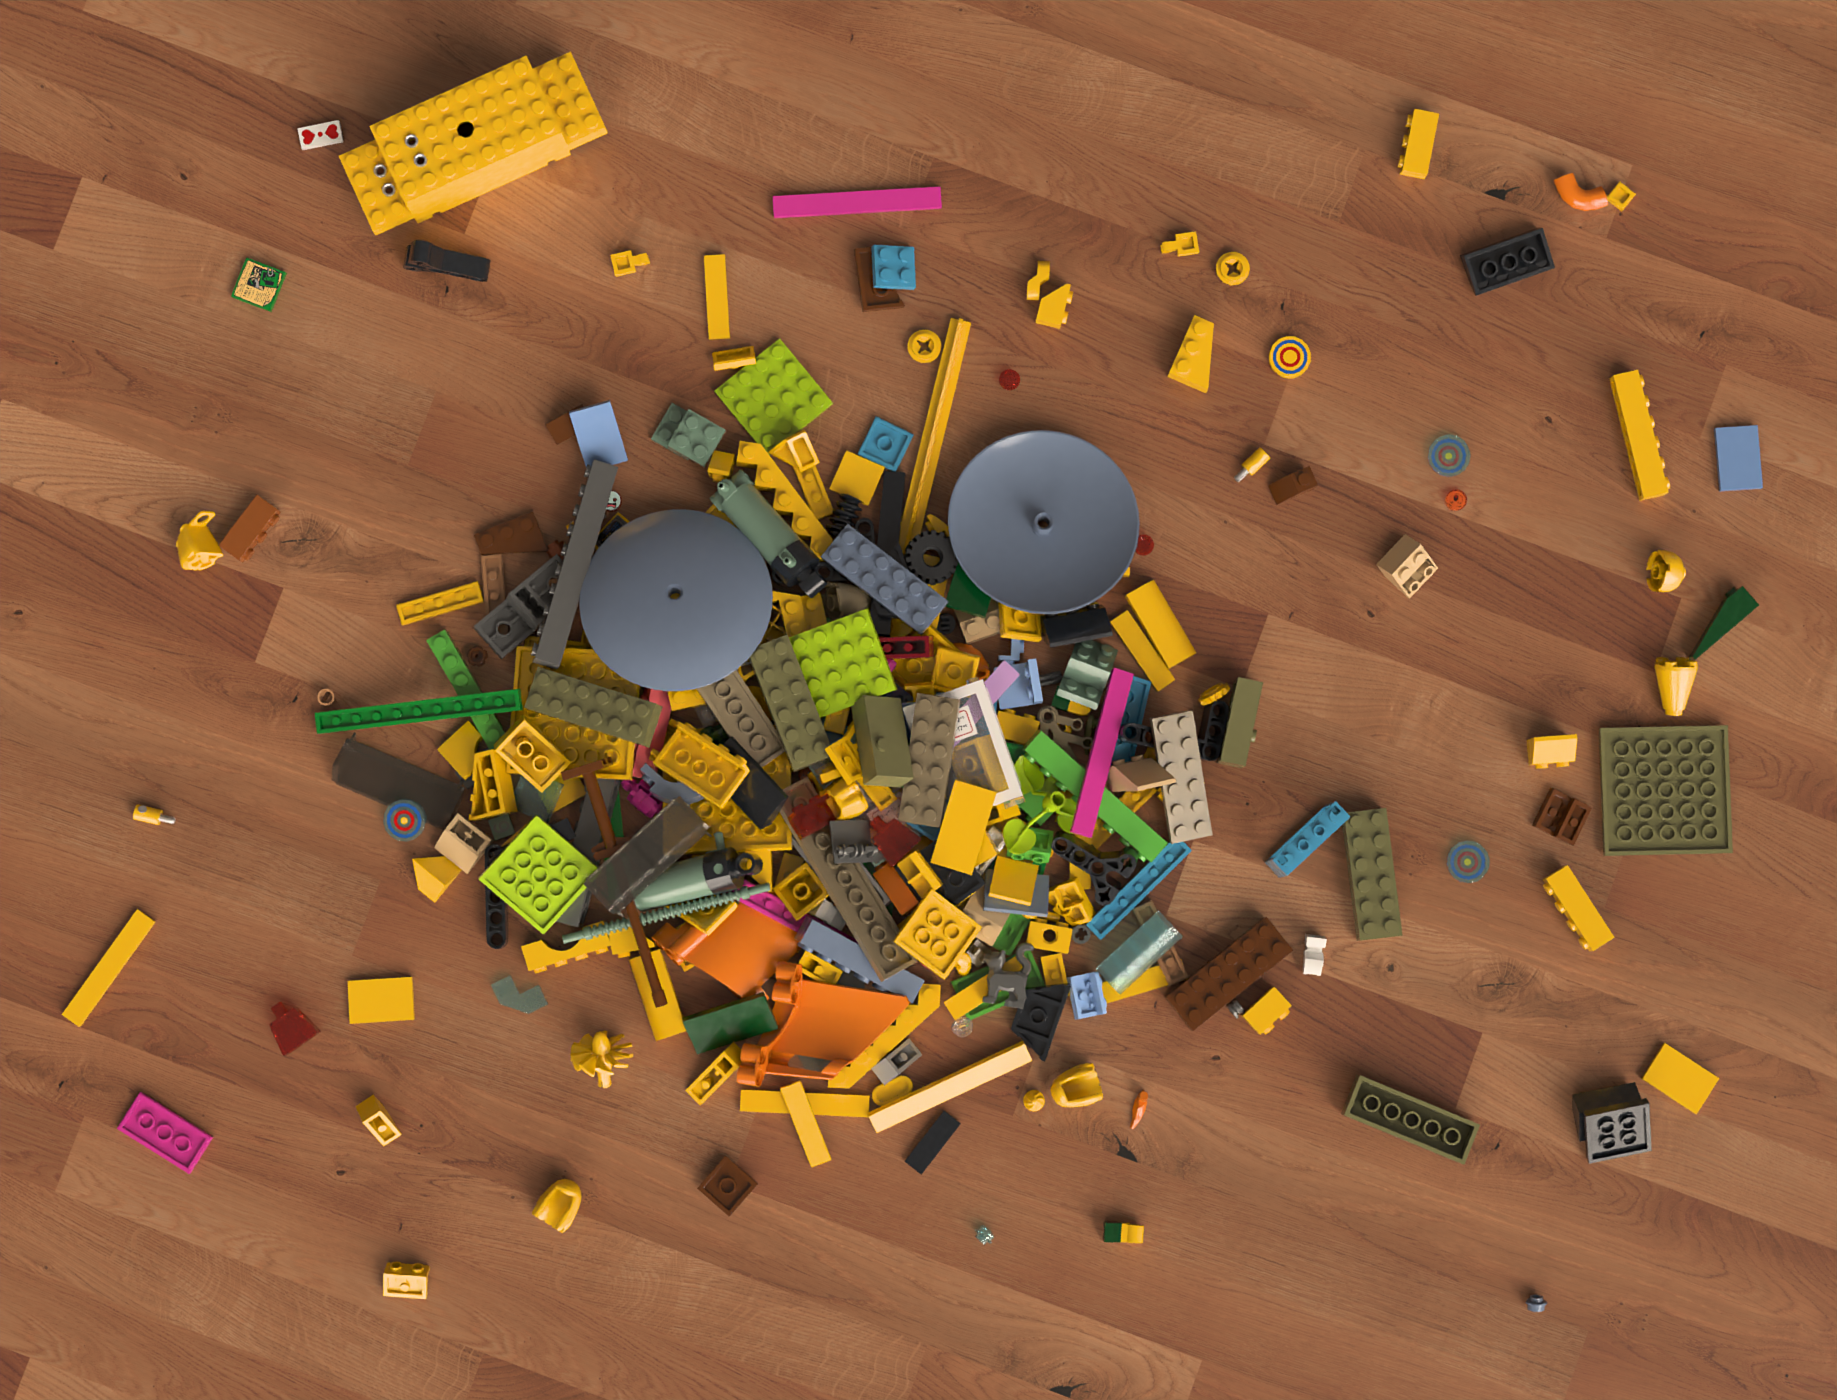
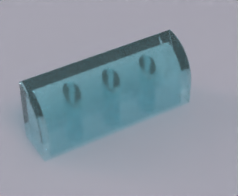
(1139, 952)

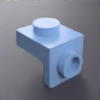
(1017, 647)

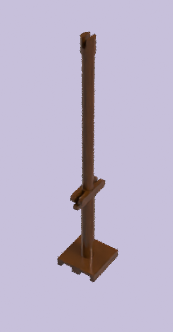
(606, 849)

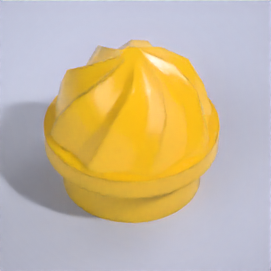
(1033, 1100)

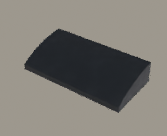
(1507, 261)
(758, 792)

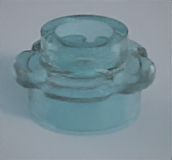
(984, 1235)

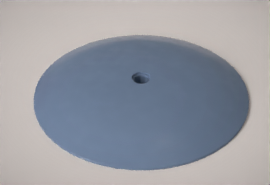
(1053, 481)
(684, 639)

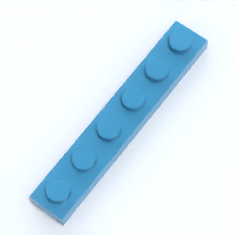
(1138, 888)

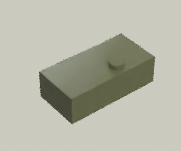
(1240, 722)
(882, 741)

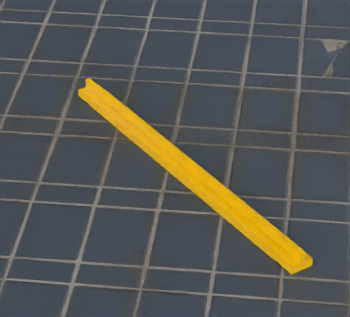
(934, 431)

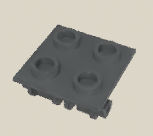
(852, 841)

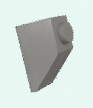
(896, 1061)

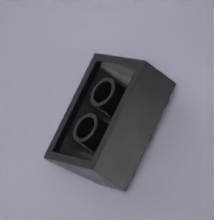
(1076, 625)
(1600, 1098)

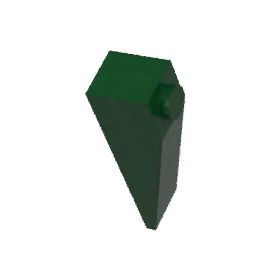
(1728, 615)

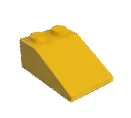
(531, 753)

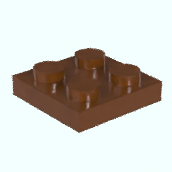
(727, 1186)

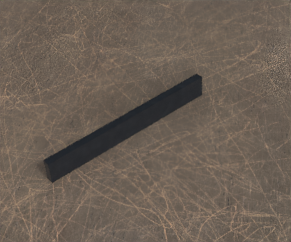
(889, 532)

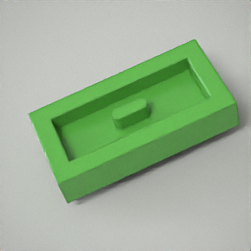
(1011, 933)

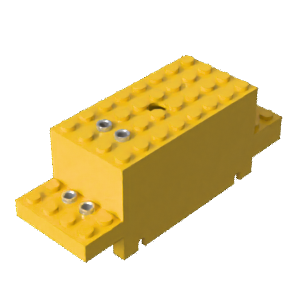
(519, 126)

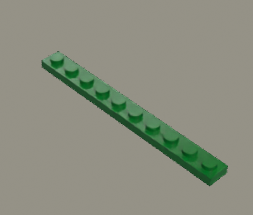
(418, 711)

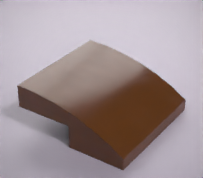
(1562, 816)

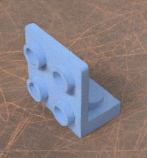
(1025, 689)

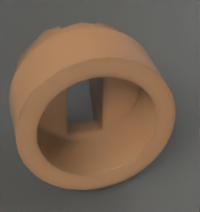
(329, 699)

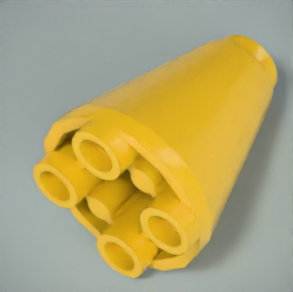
(1675, 682)

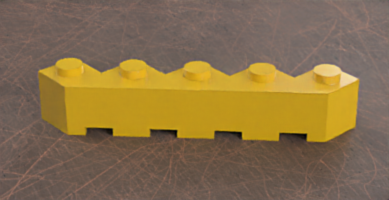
(786, 499)
(905, 1023)

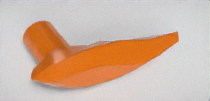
(1139, 1108)

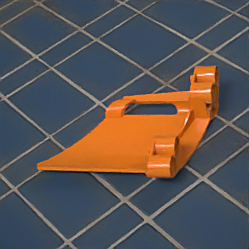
(737, 953)
(817, 1023)

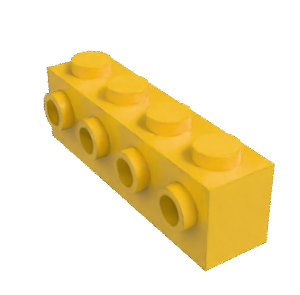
(1578, 908)

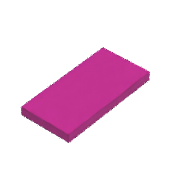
(165, 1132)

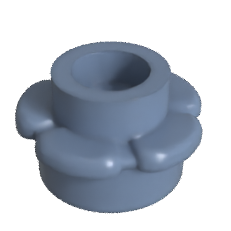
(1536, 1303)

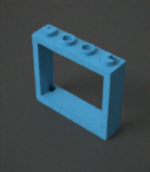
(1307, 839)

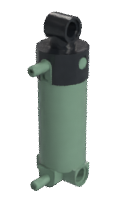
(768, 533)
(699, 877)

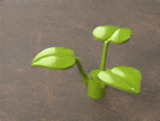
(1016, 834)

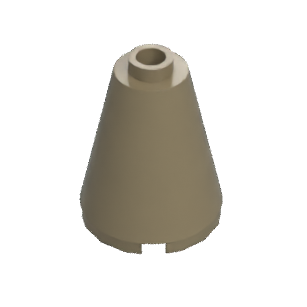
(843, 600)

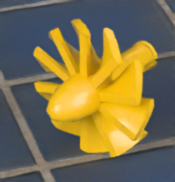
(599, 1055)

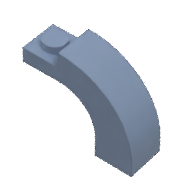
(666, 790)

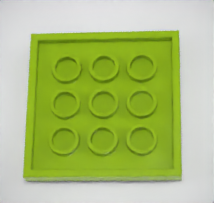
(773, 396)
(843, 662)
(539, 874)

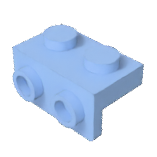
(1087, 995)

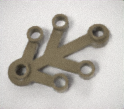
(1060, 737)

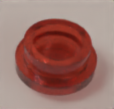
(1009, 379)
(1145, 545)

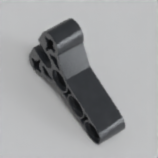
(431, 258)
(1111, 862)

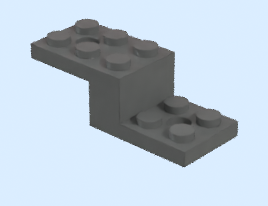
(520, 611)

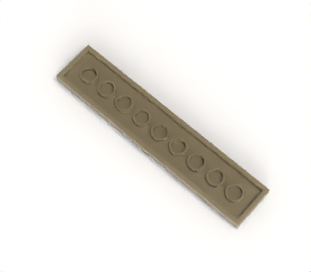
(850, 892)

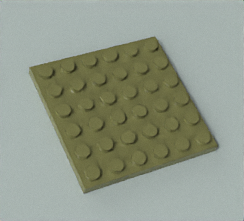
(1665, 790)

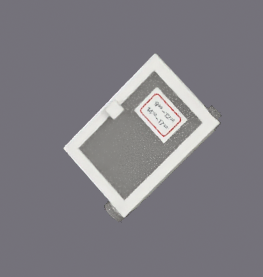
(979, 746)

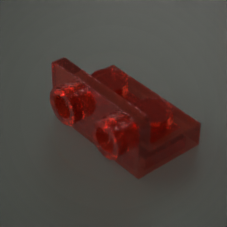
(811, 817)

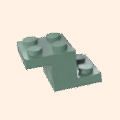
(688, 434)
(1087, 673)

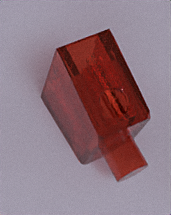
(892, 839)
(291, 1028)

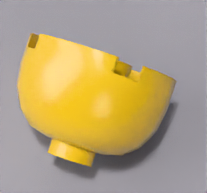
(1666, 571)

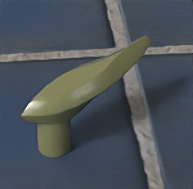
(1089, 730)

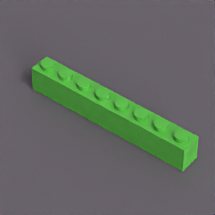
(1112, 811)

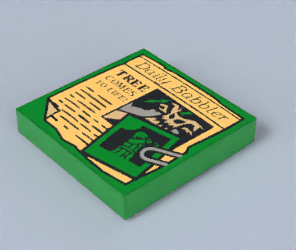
(258, 285)

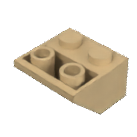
(1407, 565)
(463, 843)

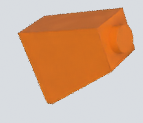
(896, 889)

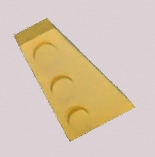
(1194, 356)
(492, 788)

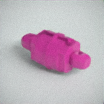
(642, 798)

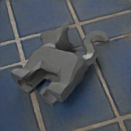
(1009, 981)

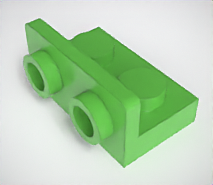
(1041, 850)

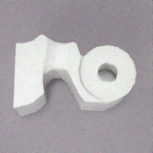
(829, 914)
(1313, 955)

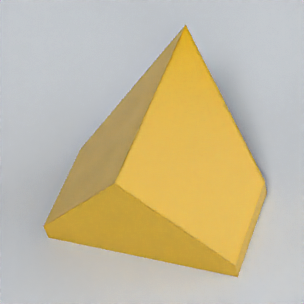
(796, 451)
(434, 875)

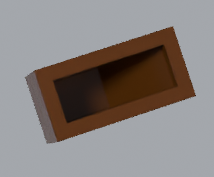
(1293, 485)

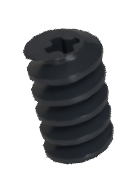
(843, 514)

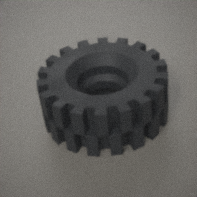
(915, 561)

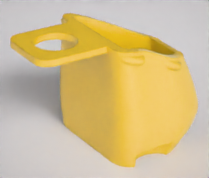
(197, 544)
(845, 800)

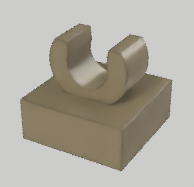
(977, 952)

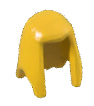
(1077, 1087)
(559, 1204)

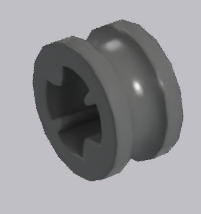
(1075, 930)
(1235, 1008)

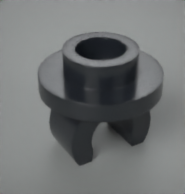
(946, 624)

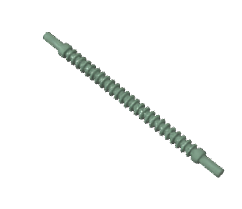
(744, 893)

